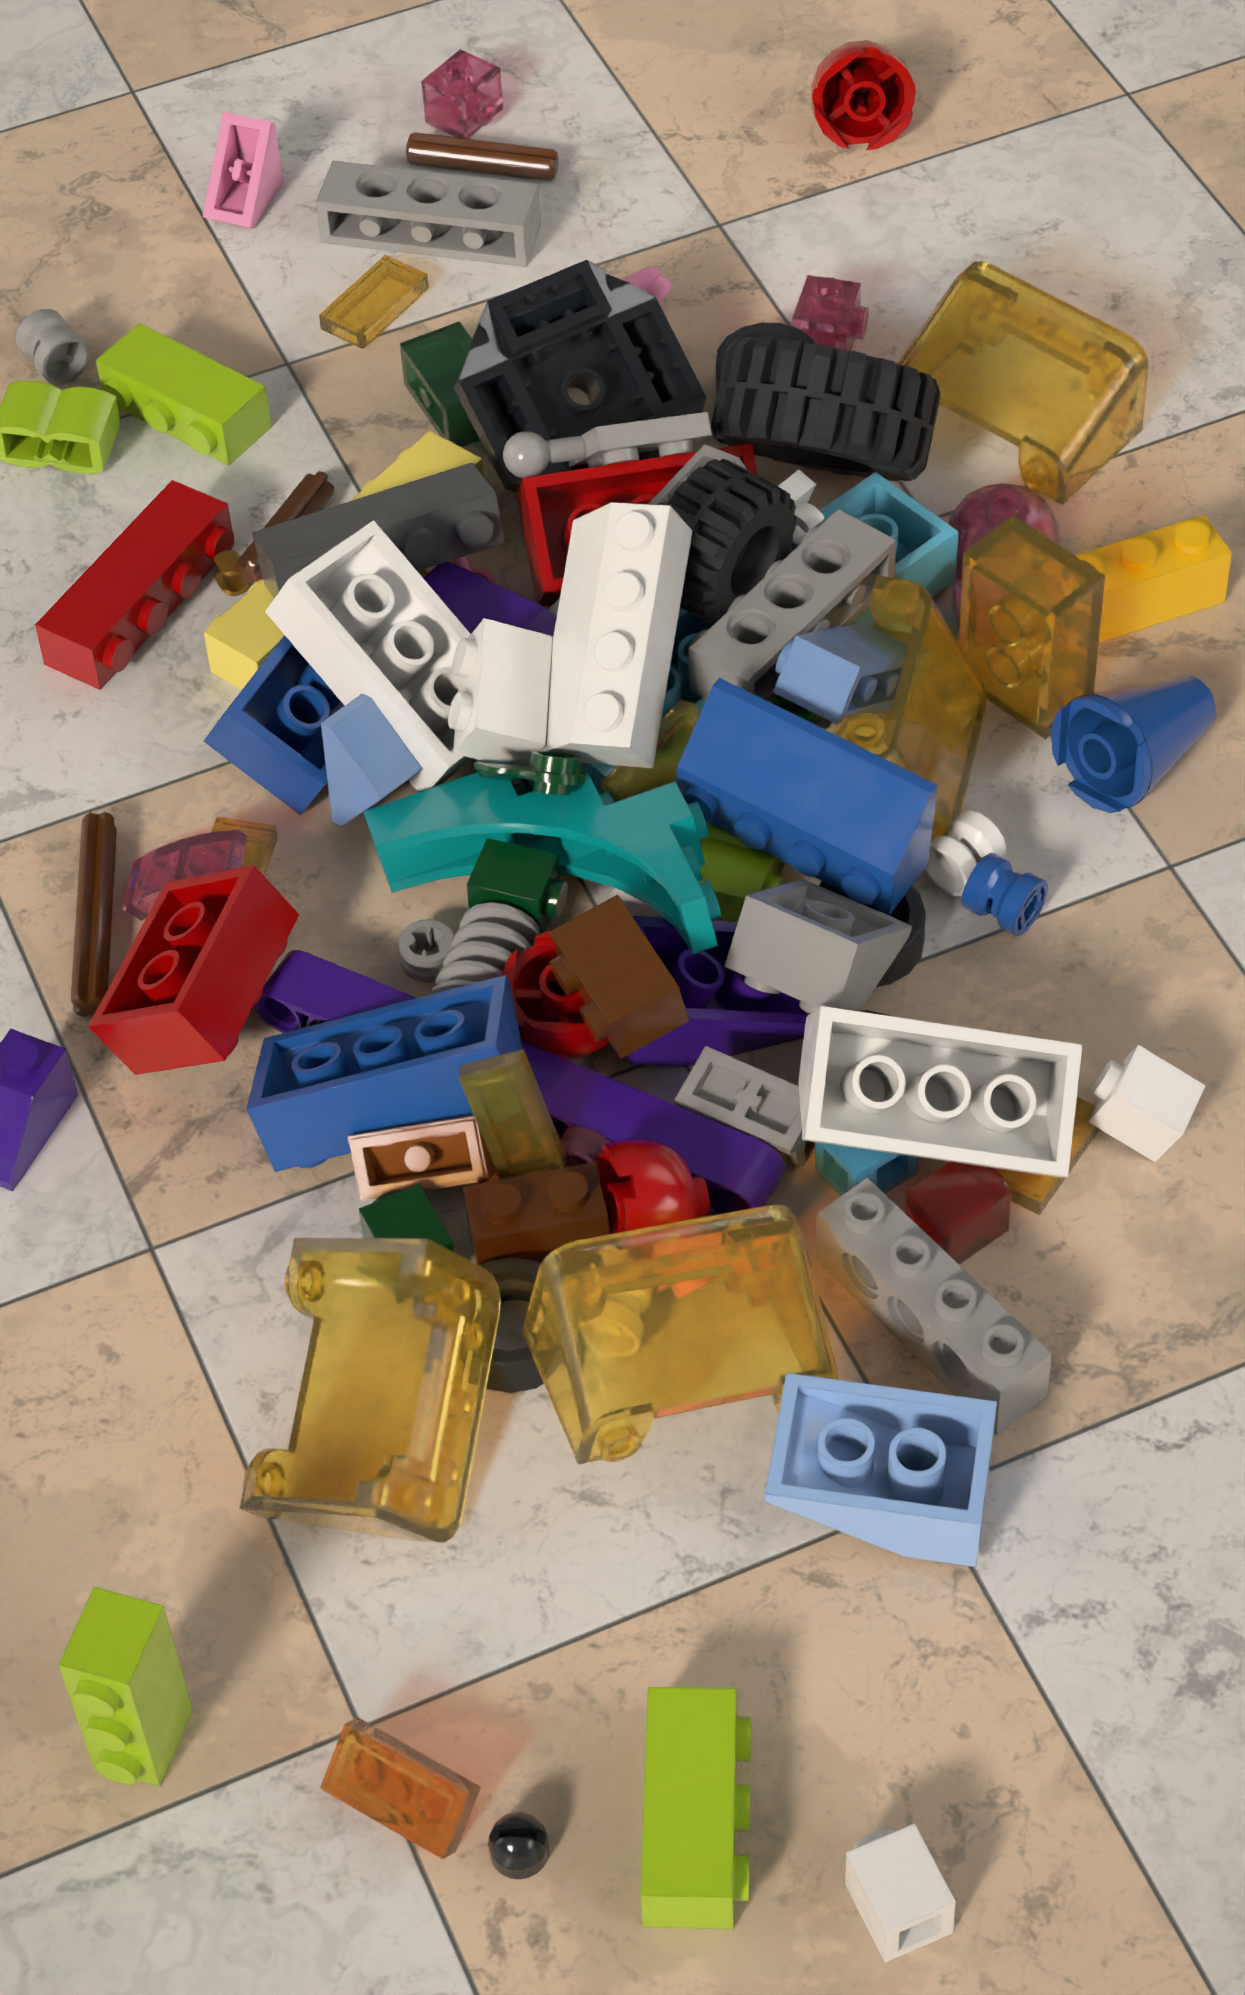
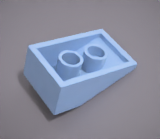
(885, 1465)

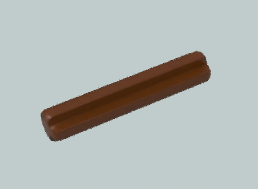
(482, 156)
(306, 498)

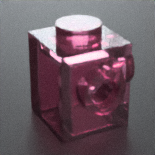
(462, 95)
(831, 312)

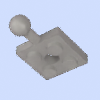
(529, 454)

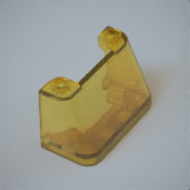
(1034, 375)
(936, 701)
(673, 1324)
(384, 1389)

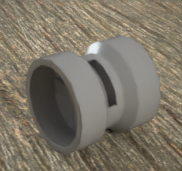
(52, 346)

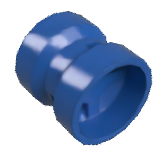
(1005, 894)

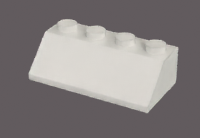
(616, 633)
(382, 634)
(938, 1091)

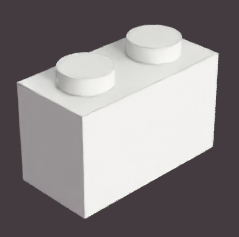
(501, 693)

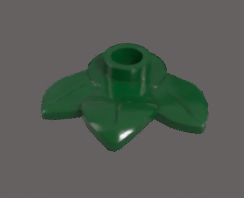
(551, 772)

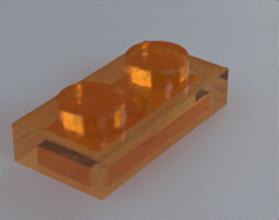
(400, 1787)

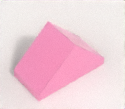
(243, 171)

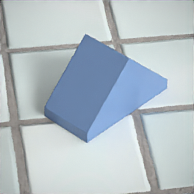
(362, 758)

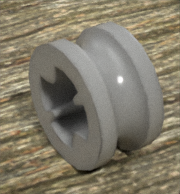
(419, 935)

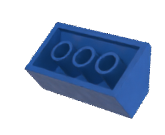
(808, 797)
(375, 1070)

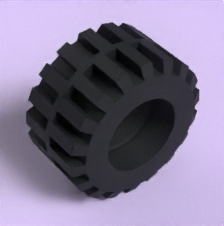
(737, 534)

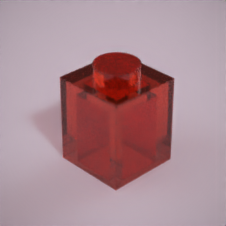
(961, 1208)

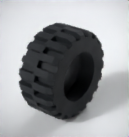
(826, 408)

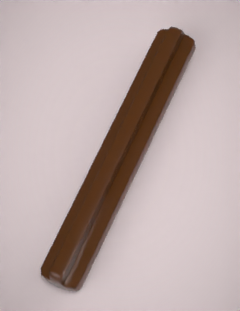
(93, 912)

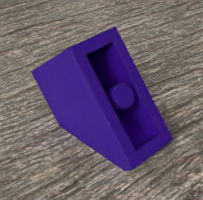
(34, 1098)

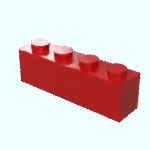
(135, 585)

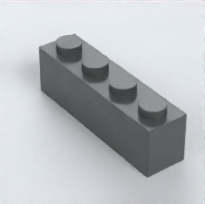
(425, 520)

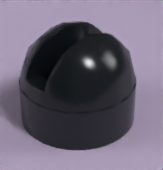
(518, 1855)

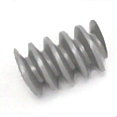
(484, 943)

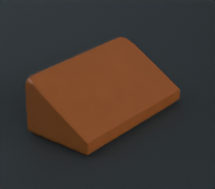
(423, 1153)

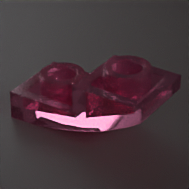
(178, 861)

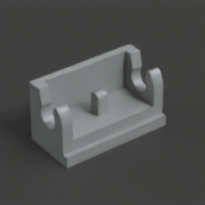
(745, 1101)

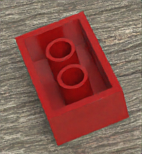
(194, 971)

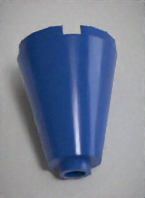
(1129, 737)

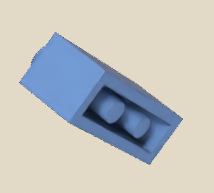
(841, 671)

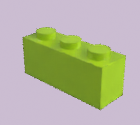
(185, 393)
(126, 1687)
(693, 1808)

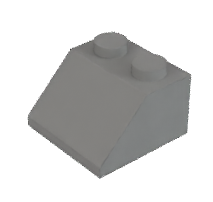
(814, 945)

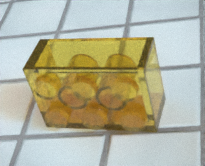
(1030, 622)

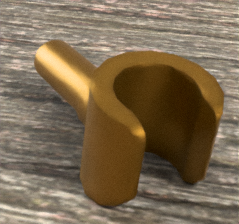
(228, 578)

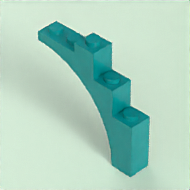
(636, 844)

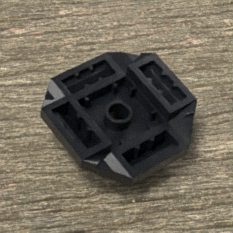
(565, 334)

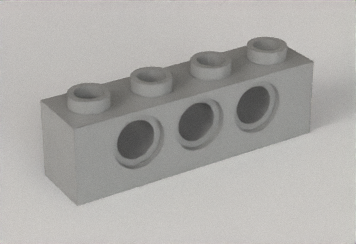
(429, 213)
(811, 590)
(931, 1303)

